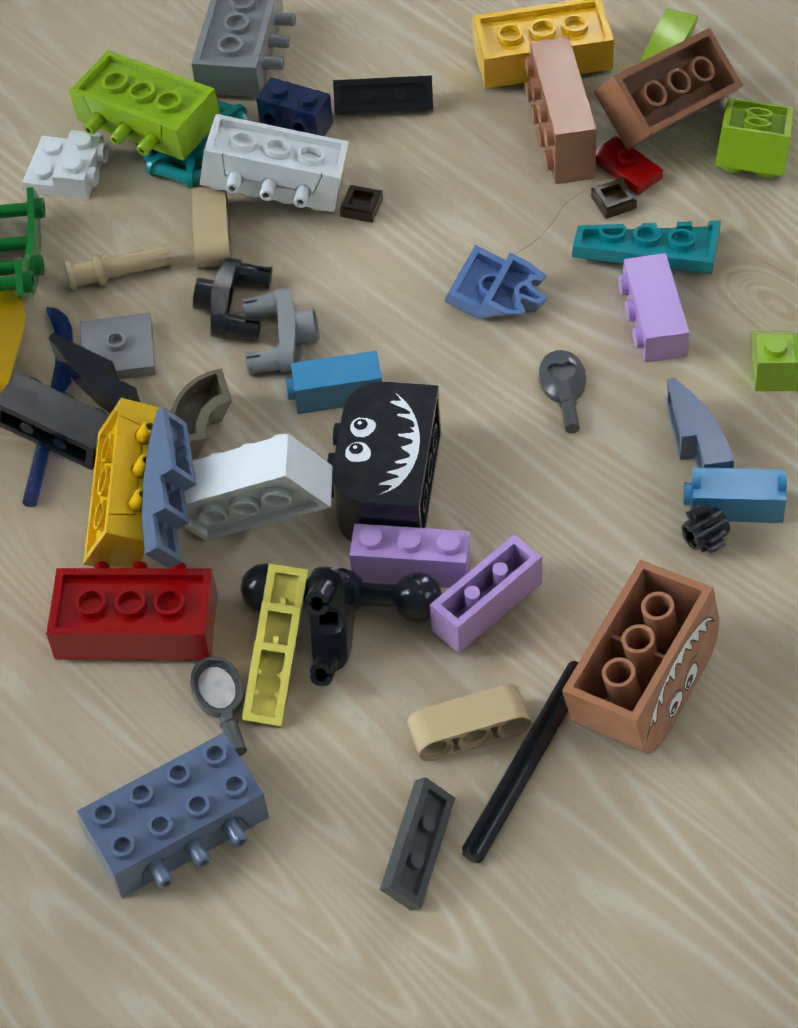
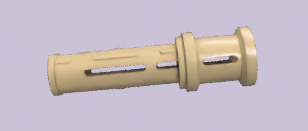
(99, 269)

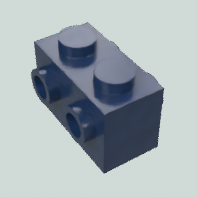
(294, 107)

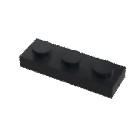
(383, 94)

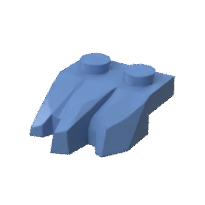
(496, 286)

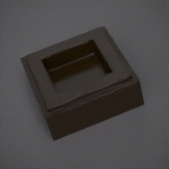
(613, 198)
(361, 203)

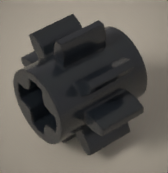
(705, 528)

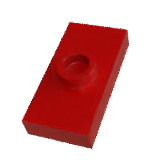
(630, 165)

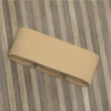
(210, 226)
(469, 722)

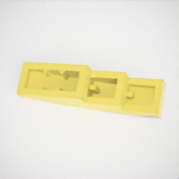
(275, 645)

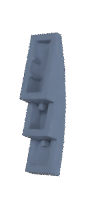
(166, 477)

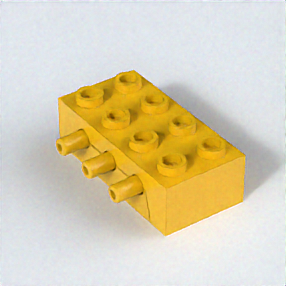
(505, 36)
(117, 486)

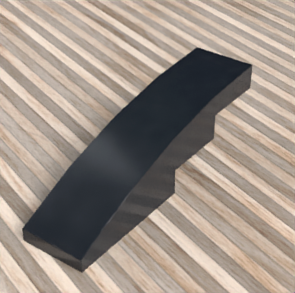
(92, 373)

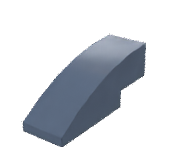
(695, 429)

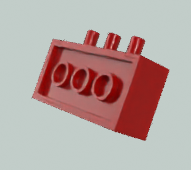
(132, 613)

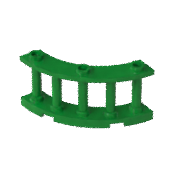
(32, 266)

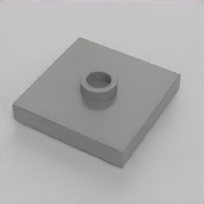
(123, 341)

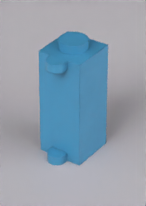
(331, 380)
(739, 493)

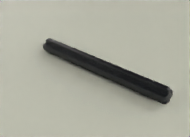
(518, 772)

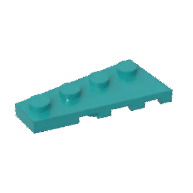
(685, 246)

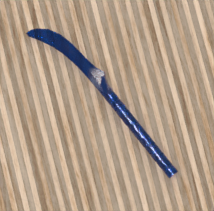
(59, 382)

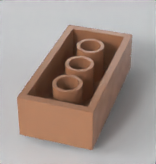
(668, 88)
(561, 110)

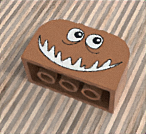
(645, 658)

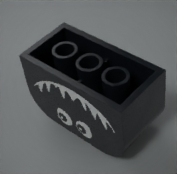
(386, 455)

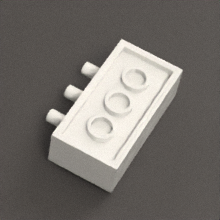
(273, 163)
(256, 487)

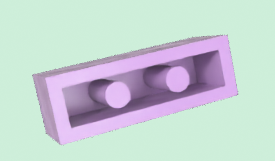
(654, 308)
(392, 552)
(486, 594)

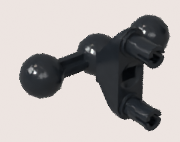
(332, 603)

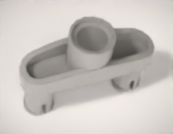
(293, 327)

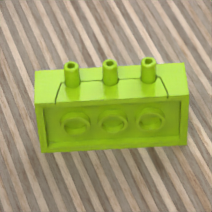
(144, 105)

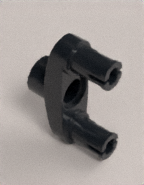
(218, 294)

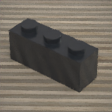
(51, 419)

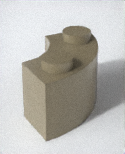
(201, 405)

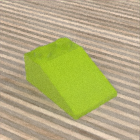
(755, 137)

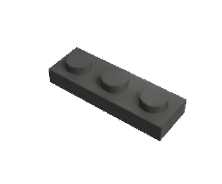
(417, 844)

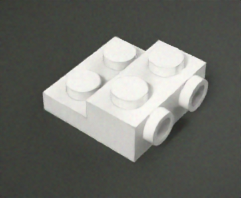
(67, 165)

